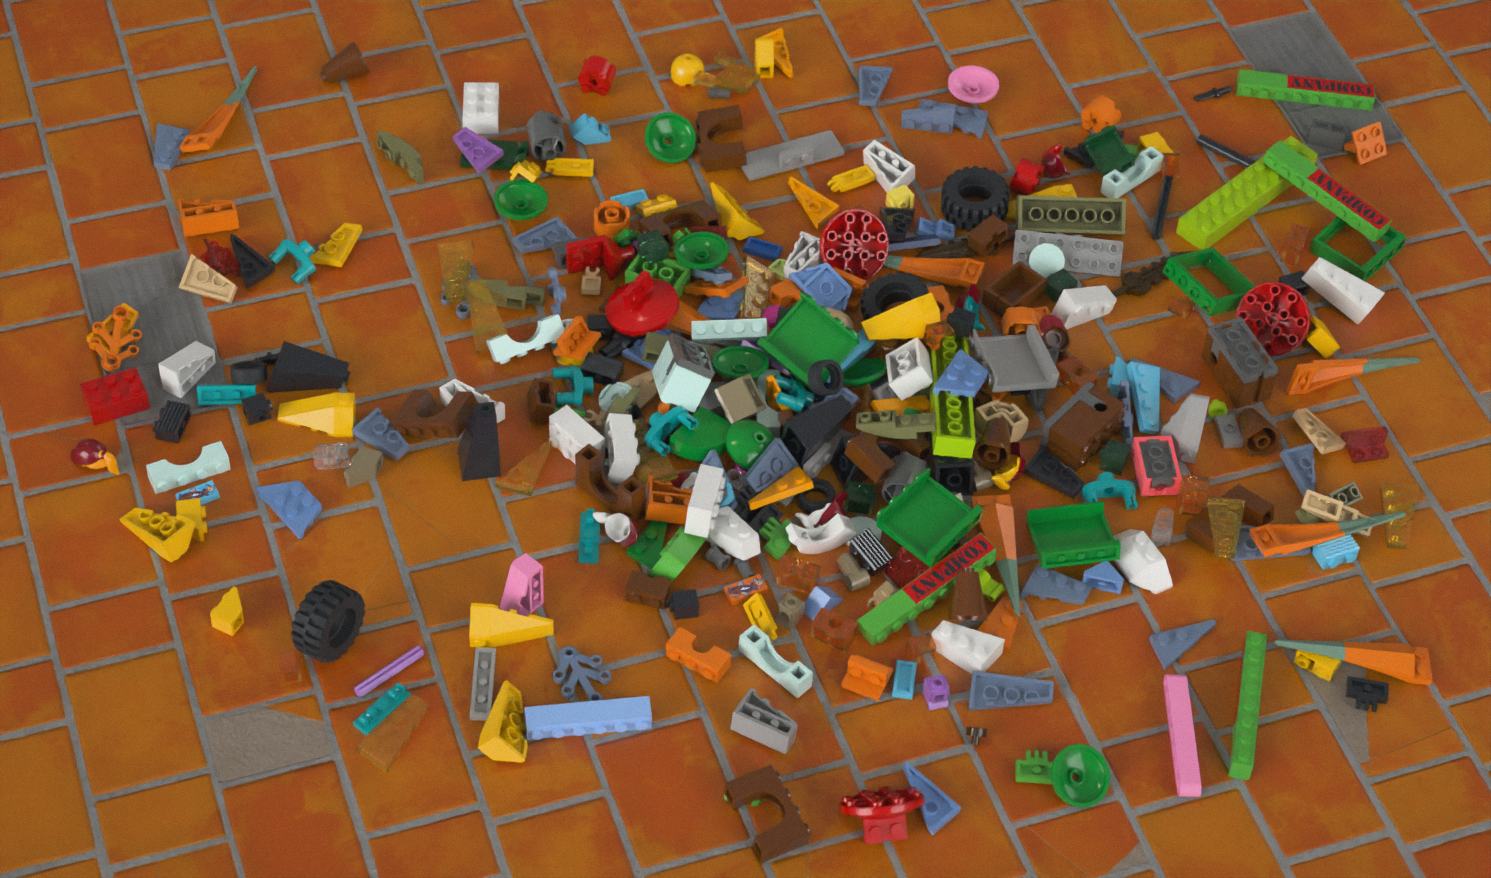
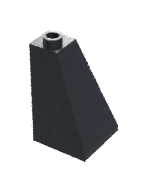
(306, 370)
(811, 429)
(479, 444)
(846, 469)
(951, 472)

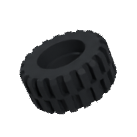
(977, 183)
(890, 290)
(328, 621)

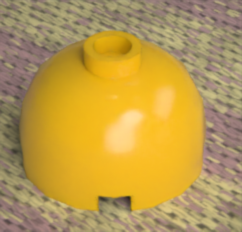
(685, 68)

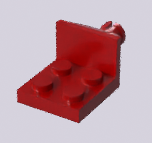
(595, 253)

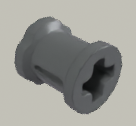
(718, 558)

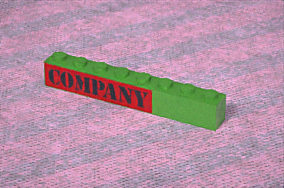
(1305, 89)
(1327, 191)
(924, 590)
(1247, 705)

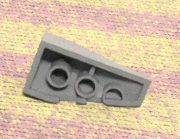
(1187, 427)

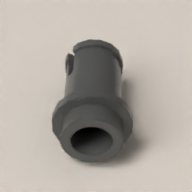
(718, 93)
(744, 568)

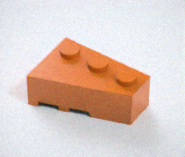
(207, 217)
(666, 502)

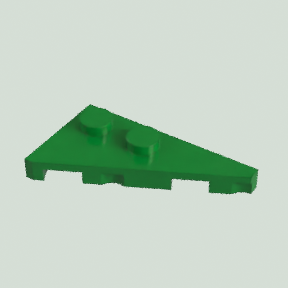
(626, 237)
(649, 544)

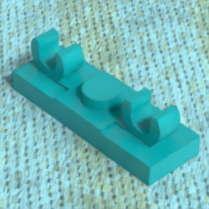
(224, 393)
(589, 538)
(381, 709)

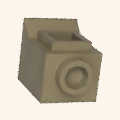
(790, 611)

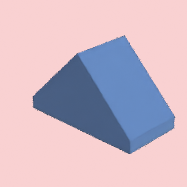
(1103, 578)
(821, 597)

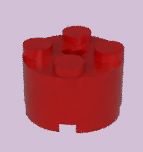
(596, 75)
(1026, 177)

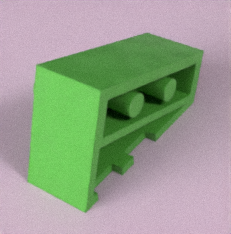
(677, 555)

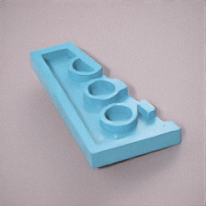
(1146, 394)

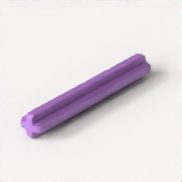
(389, 671)

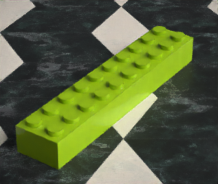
(1236, 200)
(954, 414)

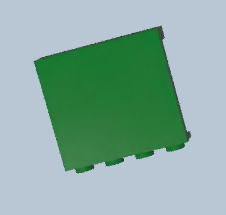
(806, 337)
(927, 519)
(1072, 535)

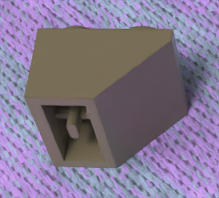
(740, 399)

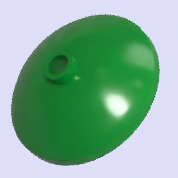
(674, 129)
(520, 199)
(701, 250)
(740, 361)
(864, 372)
(747, 441)
(1090, 772)

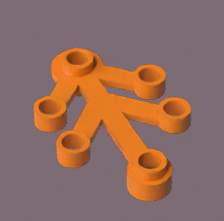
(115, 342)

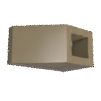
(364, 466)

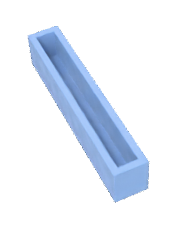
(588, 717)

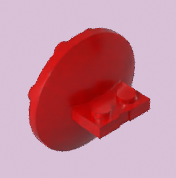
(854, 243)
(642, 306)
(1276, 316)
(883, 814)

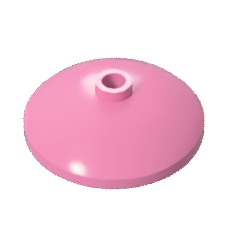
(973, 84)

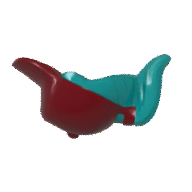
(969, 301)

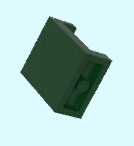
(1108, 151)

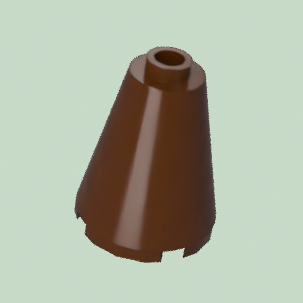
(345, 65)
(1258, 433)
(994, 446)
(967, 597)

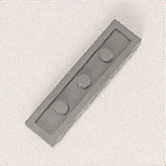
(482, 683)

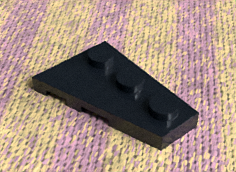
(896, 222)
(1053, 474)

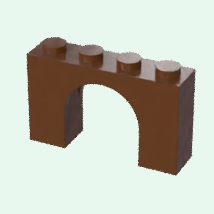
(713, 123)
(692, 214)
(449, 423)
(873, 462)
(590, 477)
(1256, 512)
(767, 786)

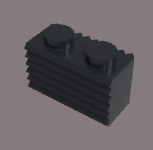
(602, 369)
(172, 421)
(870, 552)

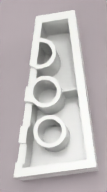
(1343, 289)

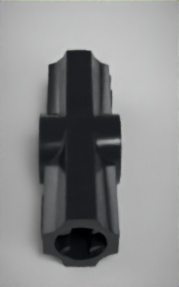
(618, 344)

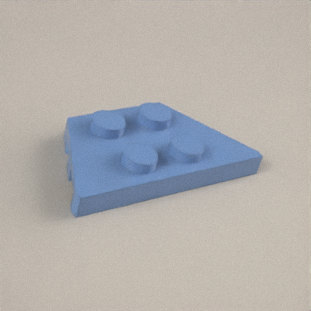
(824, 286)
(722, 308)
(962, 376)
(291, 504)

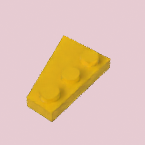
(338, 247)

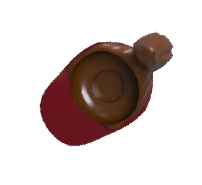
(1055, 334)

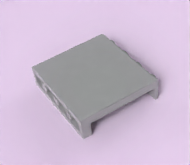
(1015, 361)

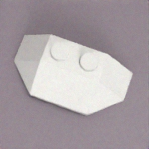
(1142, 562)

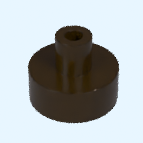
(976, 733)

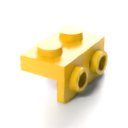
(526, 169)
(651, 207)

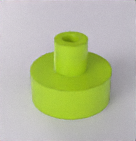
(1217, 408)

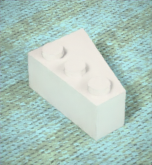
(805, 255)
(449, 389)

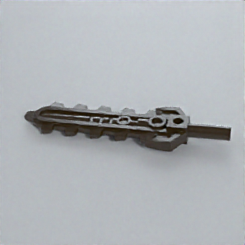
(957, 249)
(1140, 283)

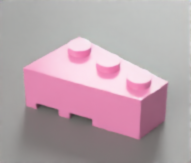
(523, 586)

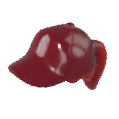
(1053, 164)

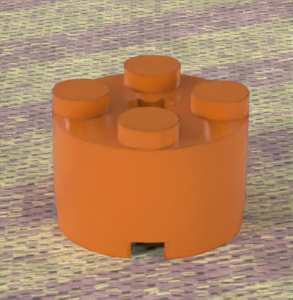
(1099, 114)
(611, 218)
(1017, 320)

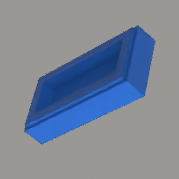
(762, 249)

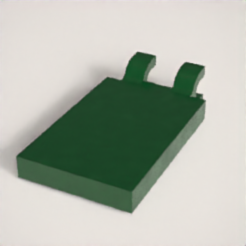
(512, 155)

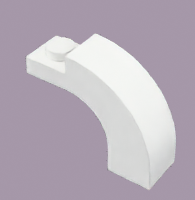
(823, 538)

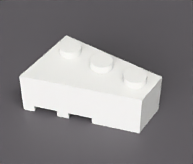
(888, 166)
(1083, 305)
(185, 368)
(621, 447)
(734, 535)
(967, 647)

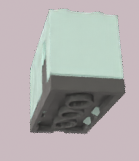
(682, 372)

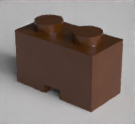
(987, 234)
(540, 400)
(647, 590)

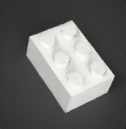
(481, 107)
(909, 369)
(573, 433)
(704, 501)

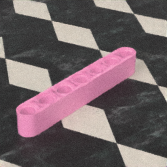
(1182, 735)

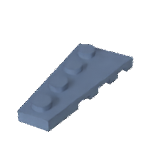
(965, 118)
(1248, 550)
(1005, 691)

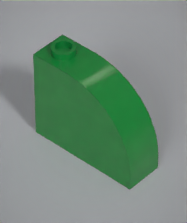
(705, 437)

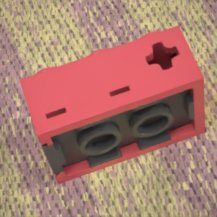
(1155, 465)

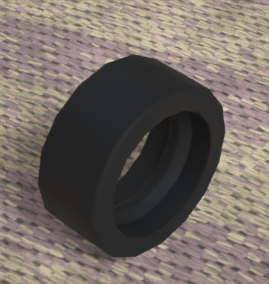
(248, 372)
(836, 377)
(821, 486)

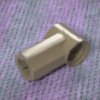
(982, 477)
(854, 576)

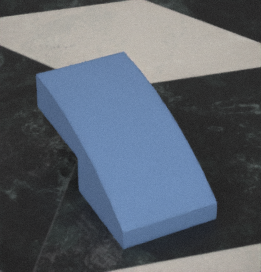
(943, 229)

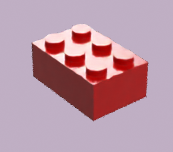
(115, 396)

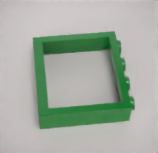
(1394, 239)
(1221, 267)

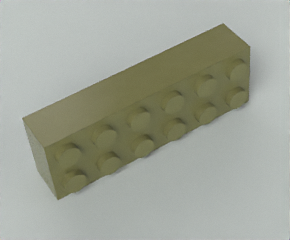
(1071, 215)

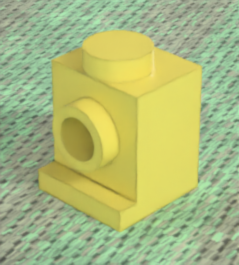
(900, 197)

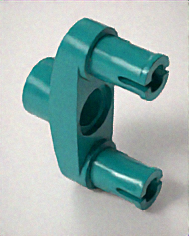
(301, 253)
(580, 385)
(797, 395)
(664, 424)
(1108, 487)

